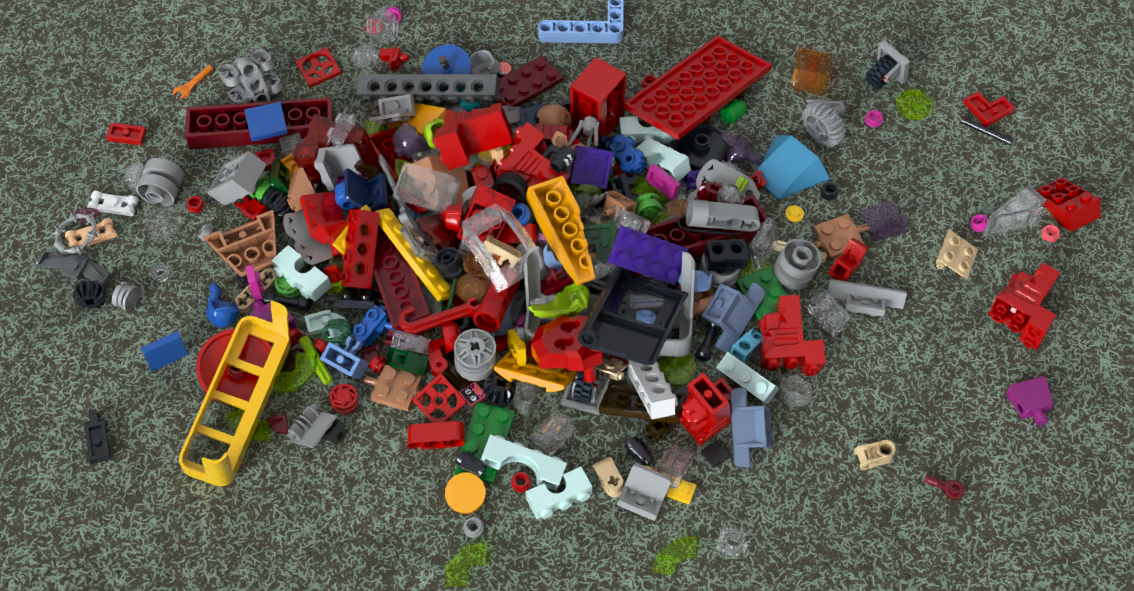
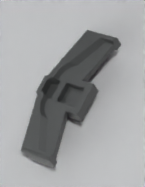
(74, 266)

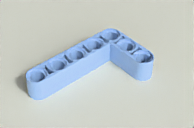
(585, 31)

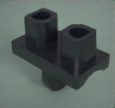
(623, 185)

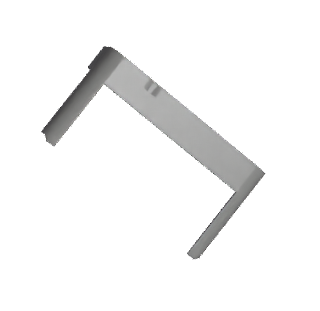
(684, 320)

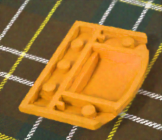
(552, 378)

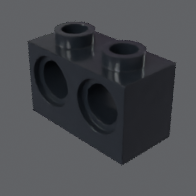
(725, 254)

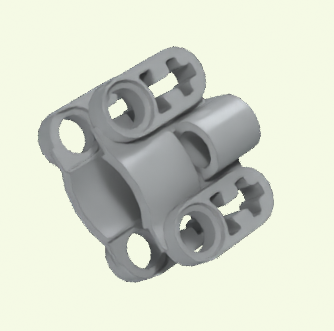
(252, 78)

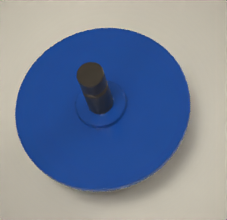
(447, 60)

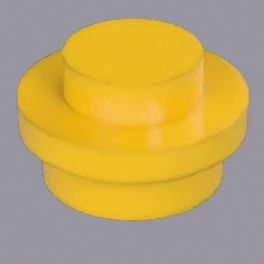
(794, 213)

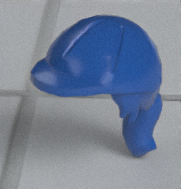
(220, 312)

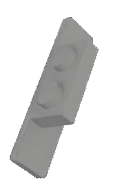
(866, 298)

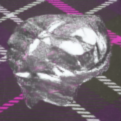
(795, 391)

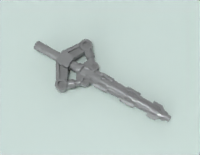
(405, 216)

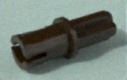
(368, 171)

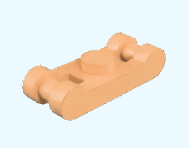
(106, 224)

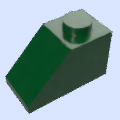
(407, 361)

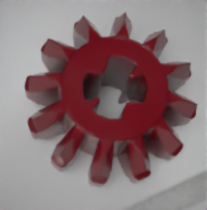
(708, 191)

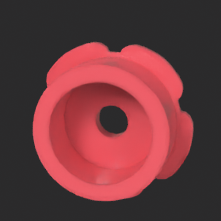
(1052, 229)

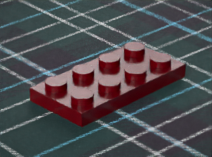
(528, 82)

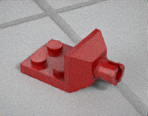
(323, 218)

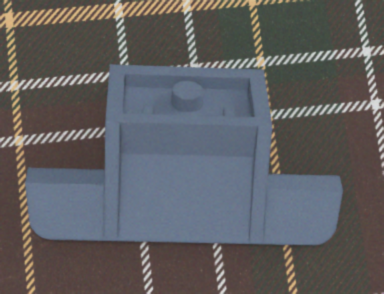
(732, 312)
(749, 427)

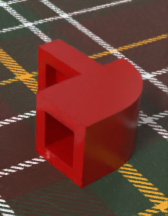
(850, 261)

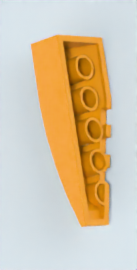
(562, 226)

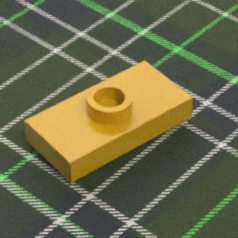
(516, 347)

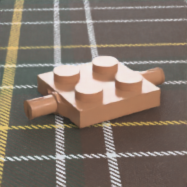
(836, 234)
(395, 388)

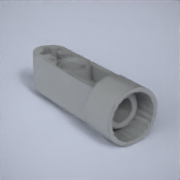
(722, 215)

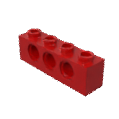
(365, 257)

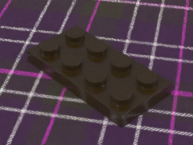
(626, 402)

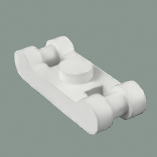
(113, 203)

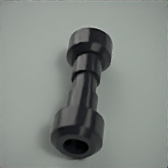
(301, 303)
(704, 352)

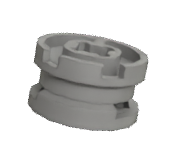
(126, 296)

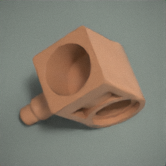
(615, 198)

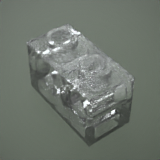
(829, 313)

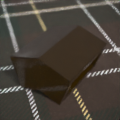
(456, 379)

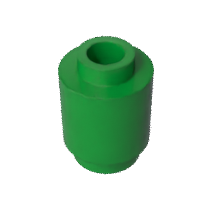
(733, 111)

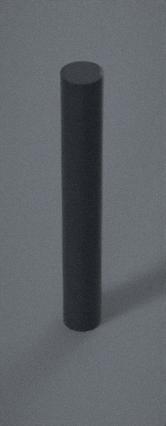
(983, 129)

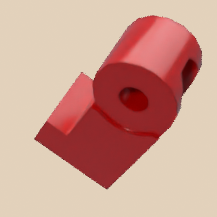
(436, 360)

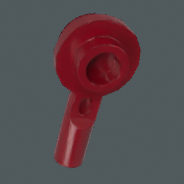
(953, 489)

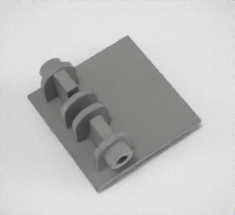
(311, 428)

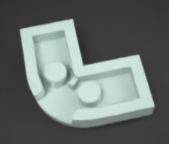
(316, 322)

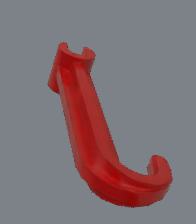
(437, 319)

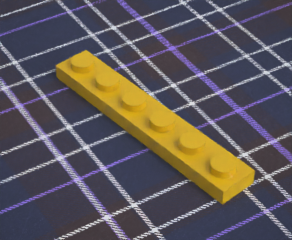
(423, 268)

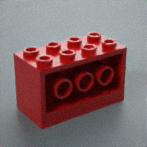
(598, 94)

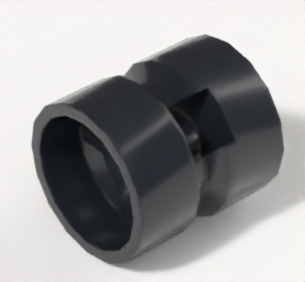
(450, 264)

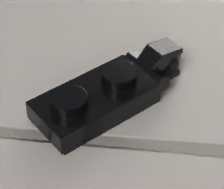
(97, 438)

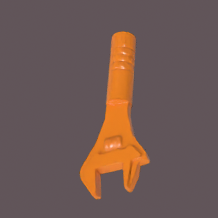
(186, 88)

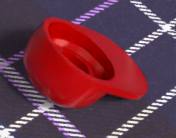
(450, 333)

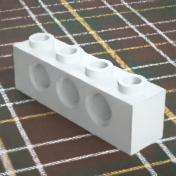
(652, 389)

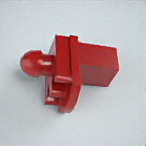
(394, 57)

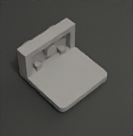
(395, 109)
(333, 161)
(644, 491)

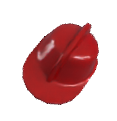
(453, 216)

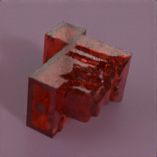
(307, 151)

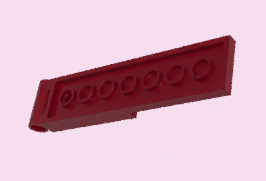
(396, 280)

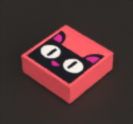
(473, 394)

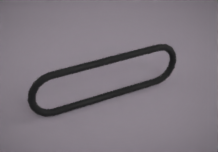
(705, 231)

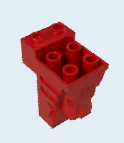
(471, 133)
(526, 160)
(1021, 305)
(784, 341)
(706, 408)

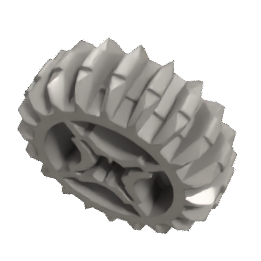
(823, 124)

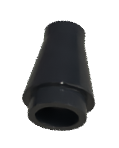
(639, 451)
(468, 462)

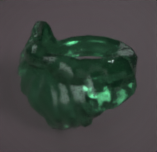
(340, 324)

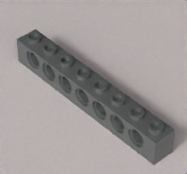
(369, 82)

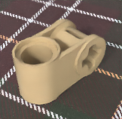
(871, 455)
(608, 475)

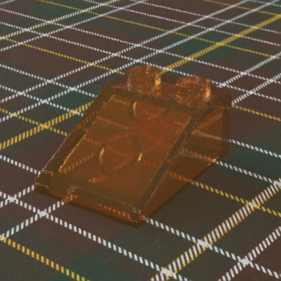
(811, 71)

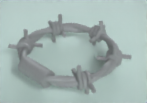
(75, 249)

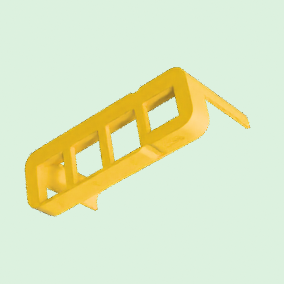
(224, 470)

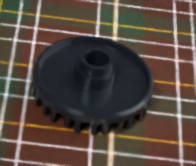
(702, 145)

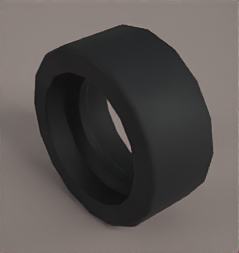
(515, 180)

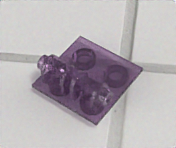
(885, 220)

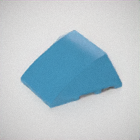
(790, 167)

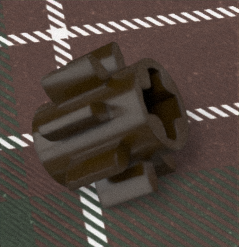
(657, 435)

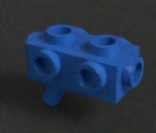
(624, 149)
(372, 326)

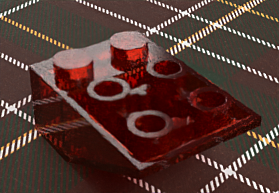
(436, 228)

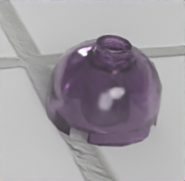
(408, 142)

